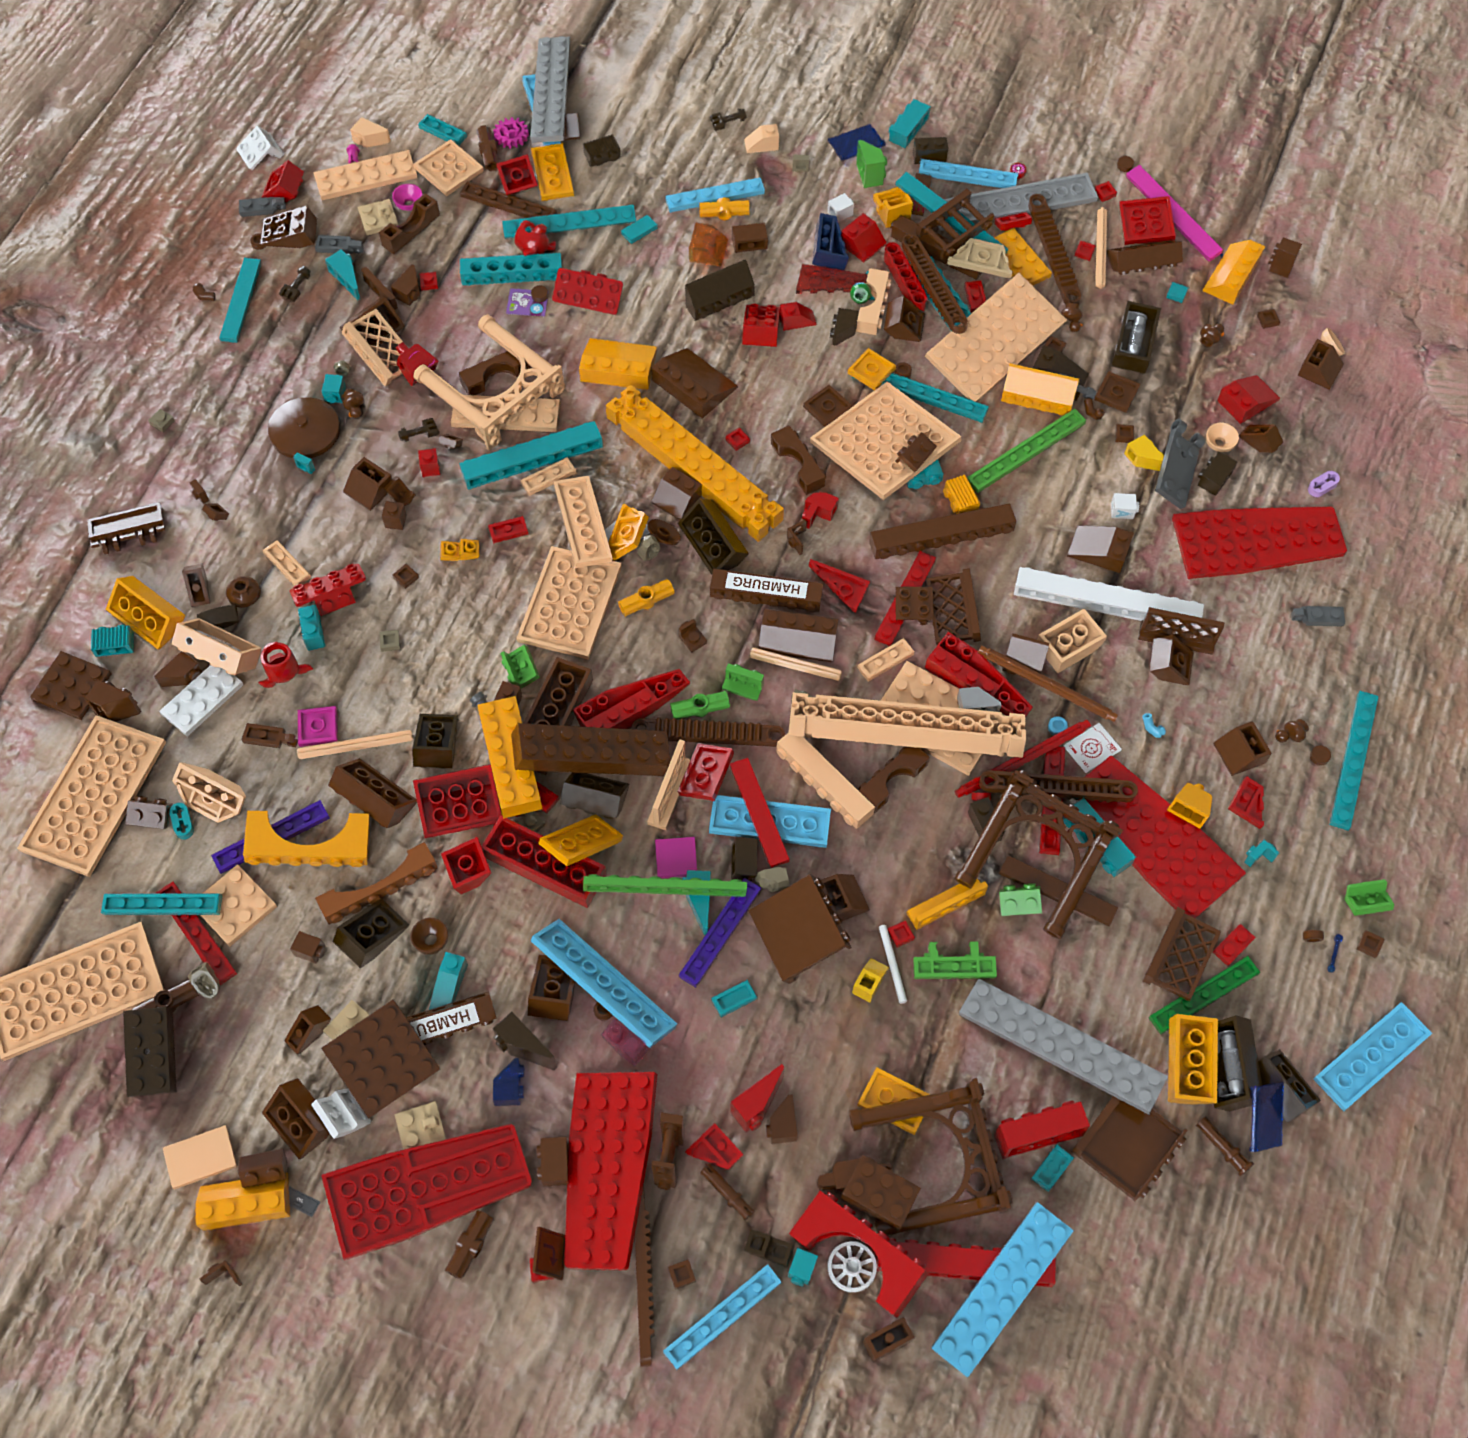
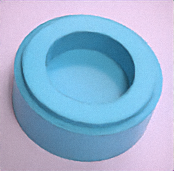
(1057, 725)

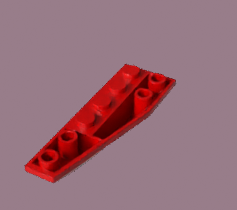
(965, 668)
(627, 703)

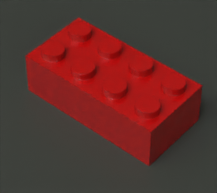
(1041, 1129)

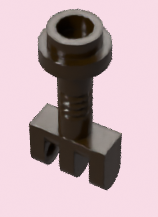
(718, 121)
(291, 292)
(428, 427)

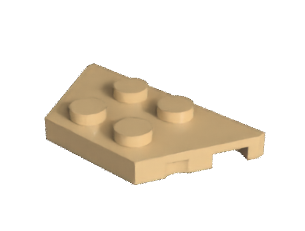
(982, 257)

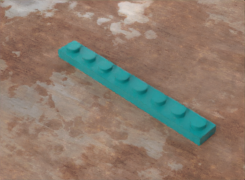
(575, 220)
(1354, 760)

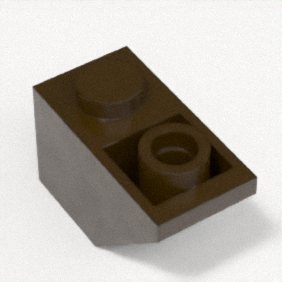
(845, 325)

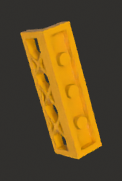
(945, 903)

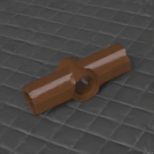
(487, 148)
(178, 995)
(469, 1244)

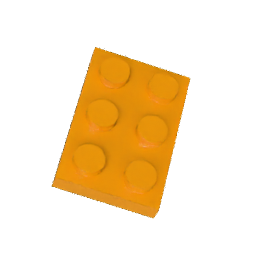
(887, 1089)

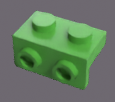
(520, 666)
(743, 682)
(1368, 897)
(1020, 900)

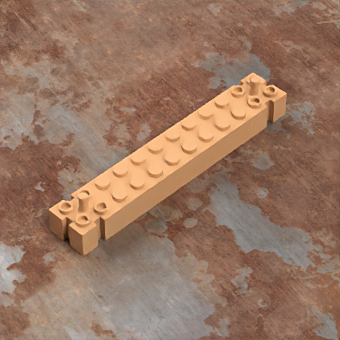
(907, 725)

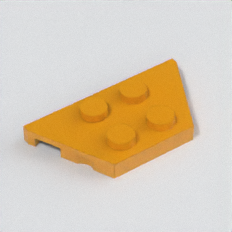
(627, 531)

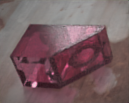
(625, 1042)

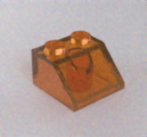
(707, 245)

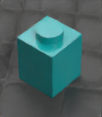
(333, 388)
(802, 1267)

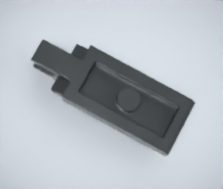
(261, 206)
(332, 244)
(1319, 615)

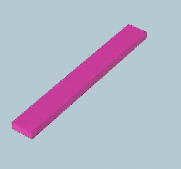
(1182, 220)

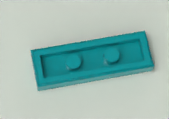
(442, 129)

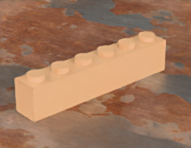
(825, 779)

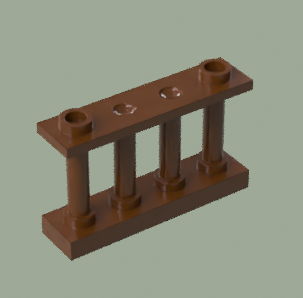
(948, 210)
(672, 1135)

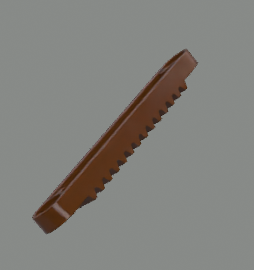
(1054, 249)
(934, 284)
(713, 731)
(1067, 786)
(644, 1286)

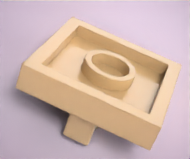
(377, 216)
(345, 1020)
(420, 1126)

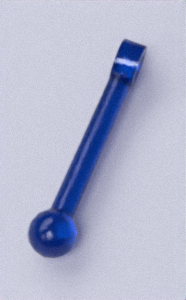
(1338, 939)

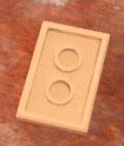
(199, 1157)

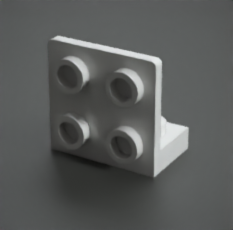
(257, 146)

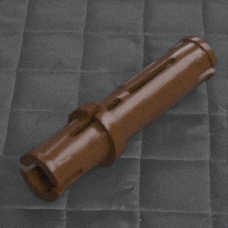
(731, 1196)

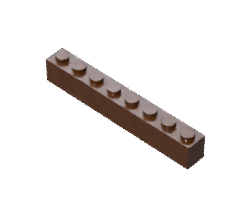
(942, 531)

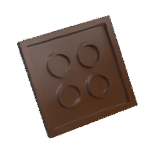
(68, 684)

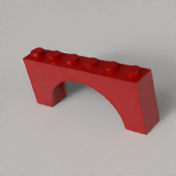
(900, 1273)

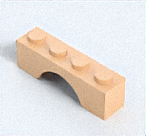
(869, 316)

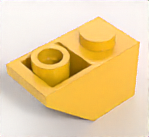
(1144, 454)
(869, 980)

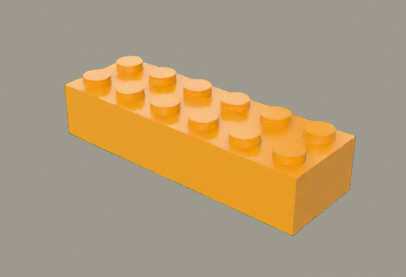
(515, 788)

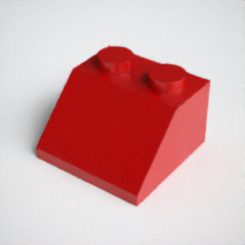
(516, 175)
(284, 182)
(863, 238)
(466, 865)

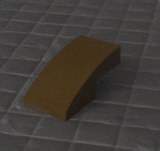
(221, 616)
(769, 1248)

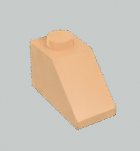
(369, 134)
(763, 139)

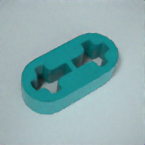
(186, 820)

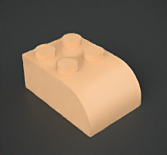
(1072, 640)

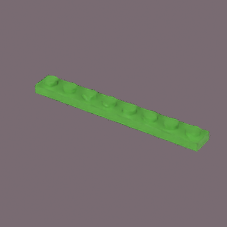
(1026, 450)
(656, 885)

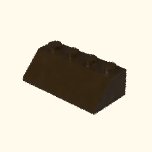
(719, 290)
(712, 536)

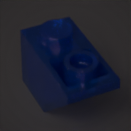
(507, 1085)

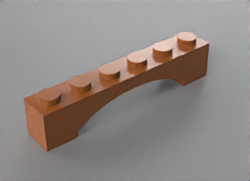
(340, 904)

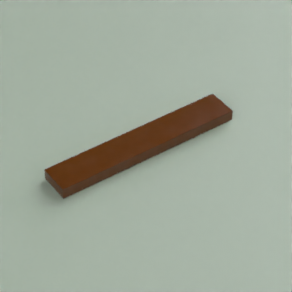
(506, 203)
(1053, 889)

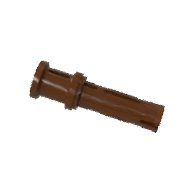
(1231, 1153)

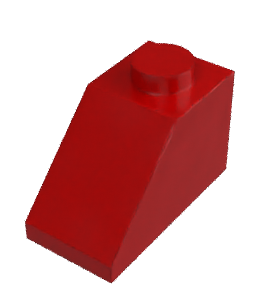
(796, 316)

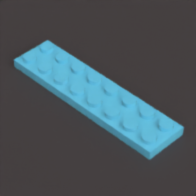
(604, 982)
(1002, 1289)

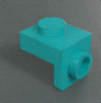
(1264, 848)

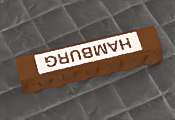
(766, 590)
(453, 1017)

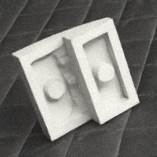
(341, 1113)

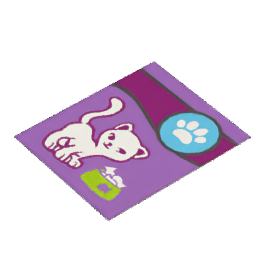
(521, 303)

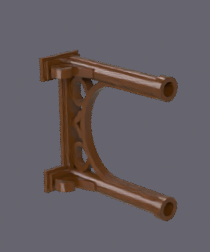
(1083, 870)
(925, 1106)

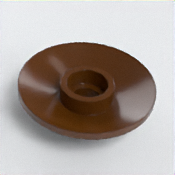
(663, 532)

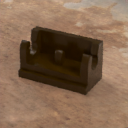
(744, 858)

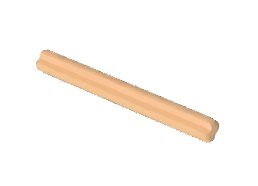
(796, 664)

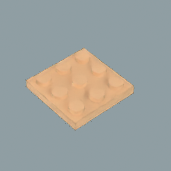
(448, 167)
(241, 907)

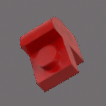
(820, 505)

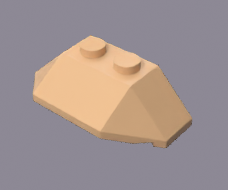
(208, 792)

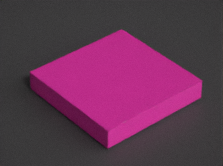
(317, 726)
(675, 857)

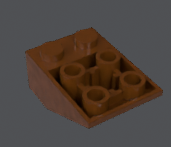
(290, 229)

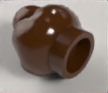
(1073, 314)
(1211, 334)
(352, 402)
(1294, 730)

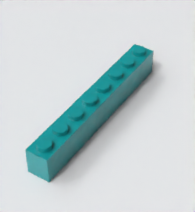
(531, 455)

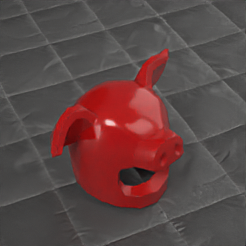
(534, 242)
(280, 667)

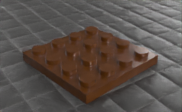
(380, 1058)

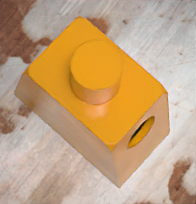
(1192, 804)

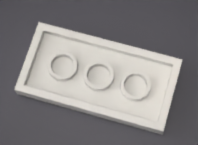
(200, 699)

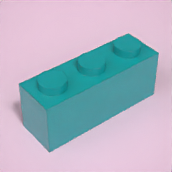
(909, 123)

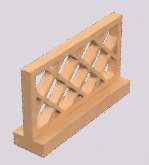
(367, 351)
(668, 795)

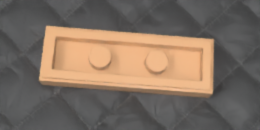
(547, 476)
(286, 563)
(885, 659)

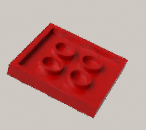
(1147, 220)

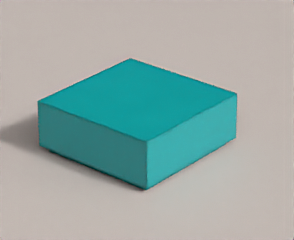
(1177, 292)
(304, 463)

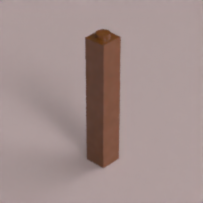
(905, 226)

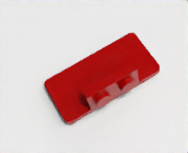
(587, 291)
(329, 591)

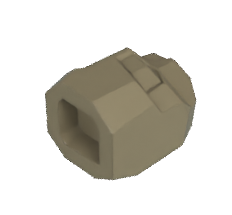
(648, 547)
(773, 879)
(205, 980)

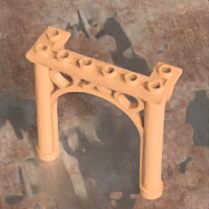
(488, 424)

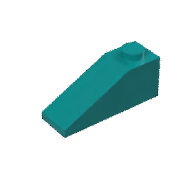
(342, 268)
(700, 903)
(448, 980)

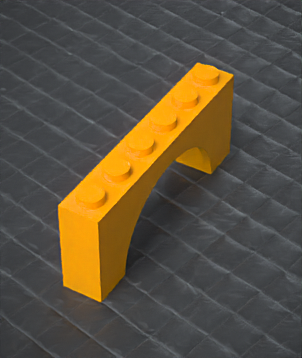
(346, 848)

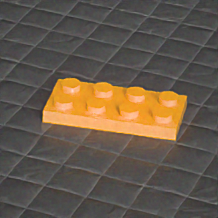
(552, 172)
(1023, 258)
(580, 840)

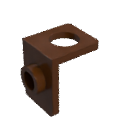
(792, 537)
(218, 1269)

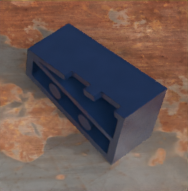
(828, 244)

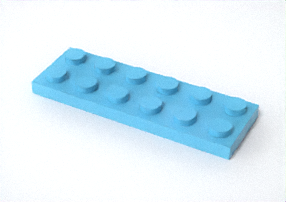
(794, 822)
(1372, 1056)

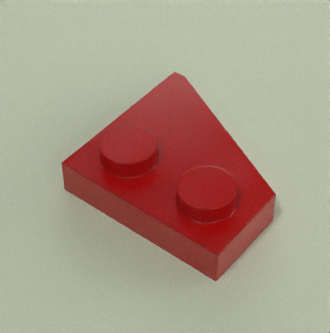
(1248, 802)
(715, 1149)

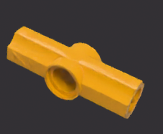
(724, 208)
(637, 601)

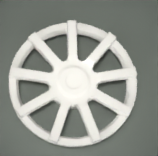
(852, 1267)

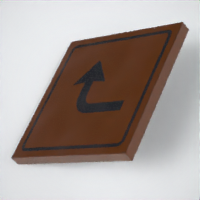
(549, 1253)

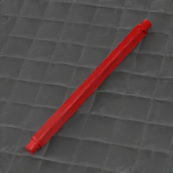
(1028, 756)

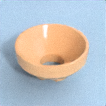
(1330, 338)
(1223, 432)

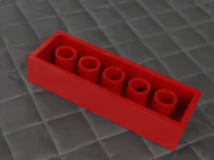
(520, 852)

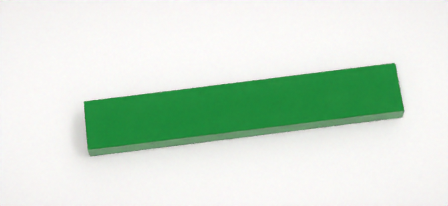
(1206, 993)

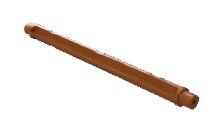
(1047, 683)

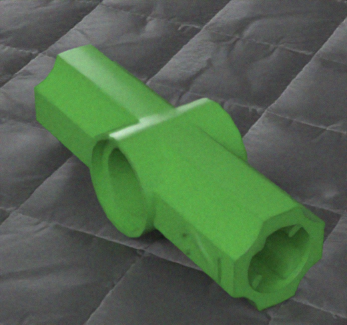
(711, 703)

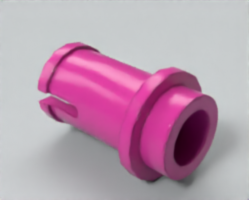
(353, 152)

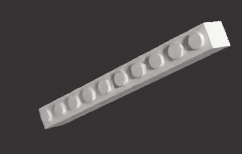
(1098, 596)

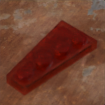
(826, 279)

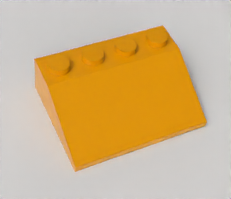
(617, 363)

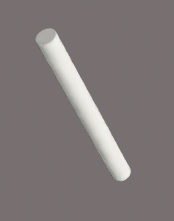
(893, 964)

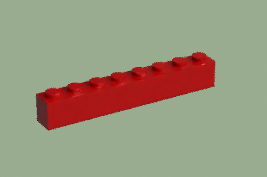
(959, 1261)

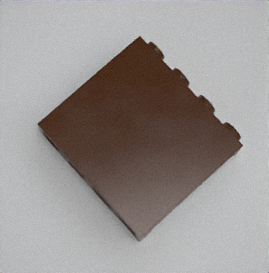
(799, 927)
(1129, 1146)

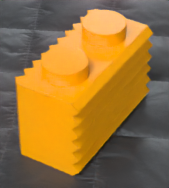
(961, 495)

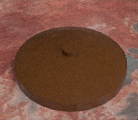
(304, 427)

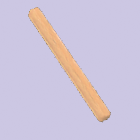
(1101, 244)
(354, 744)

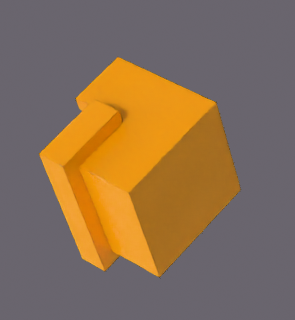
(892, 204)

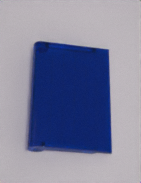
(847, 143)
(1267, 1116)

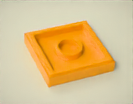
(871, 369)

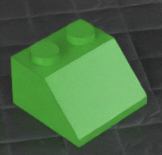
(870, 164)

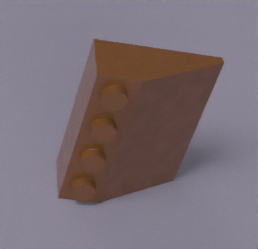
(692, 381)

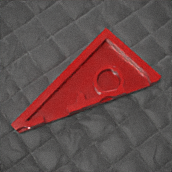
(845, 585)

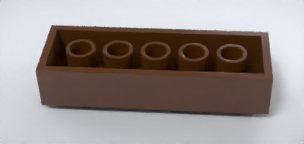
(560, 694)

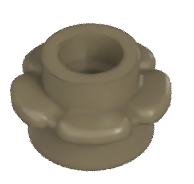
(342, 371)

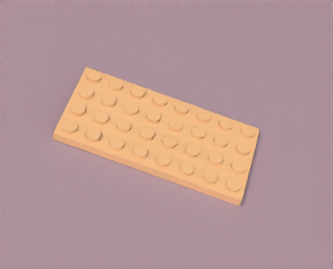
(997, 334)
(92, 796)
(76, 990)

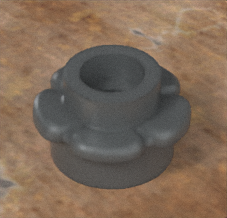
(478, 698)

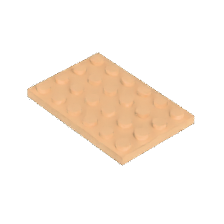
(568, 604)
(923, 688)

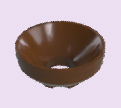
(244, 597)
(428, 927)

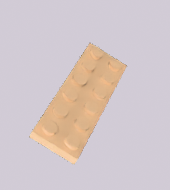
(365, 175)
(538, 416)
(582, 521)

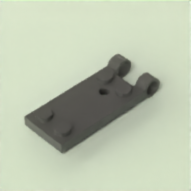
(1178, 469)

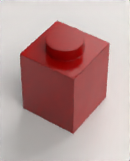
(429, 462)

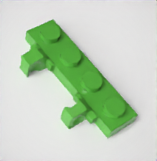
(971, 966)

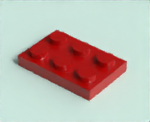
(706, 772)

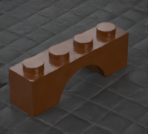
(423, 213)
(475, 377)
(787, 443)
(908, 762)

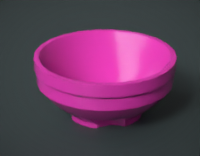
(406, 193)

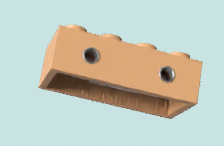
(216, 646)

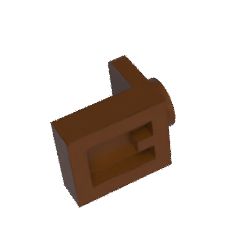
(691, 636)

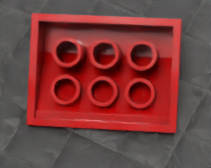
(457, 800)

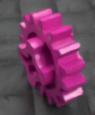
(511, 132)

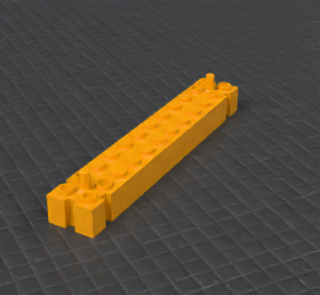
(680, 449)

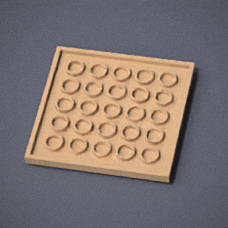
(874, 431)

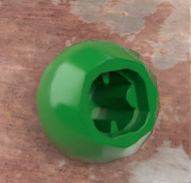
(860, 293)

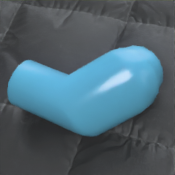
(1149, 725)

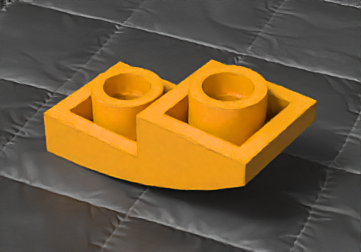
(455, 551)

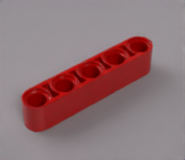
(904, 275)

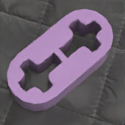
(1325, 486)

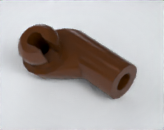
(201, 294)
(1096, 414)

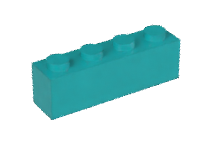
(1117, 855)

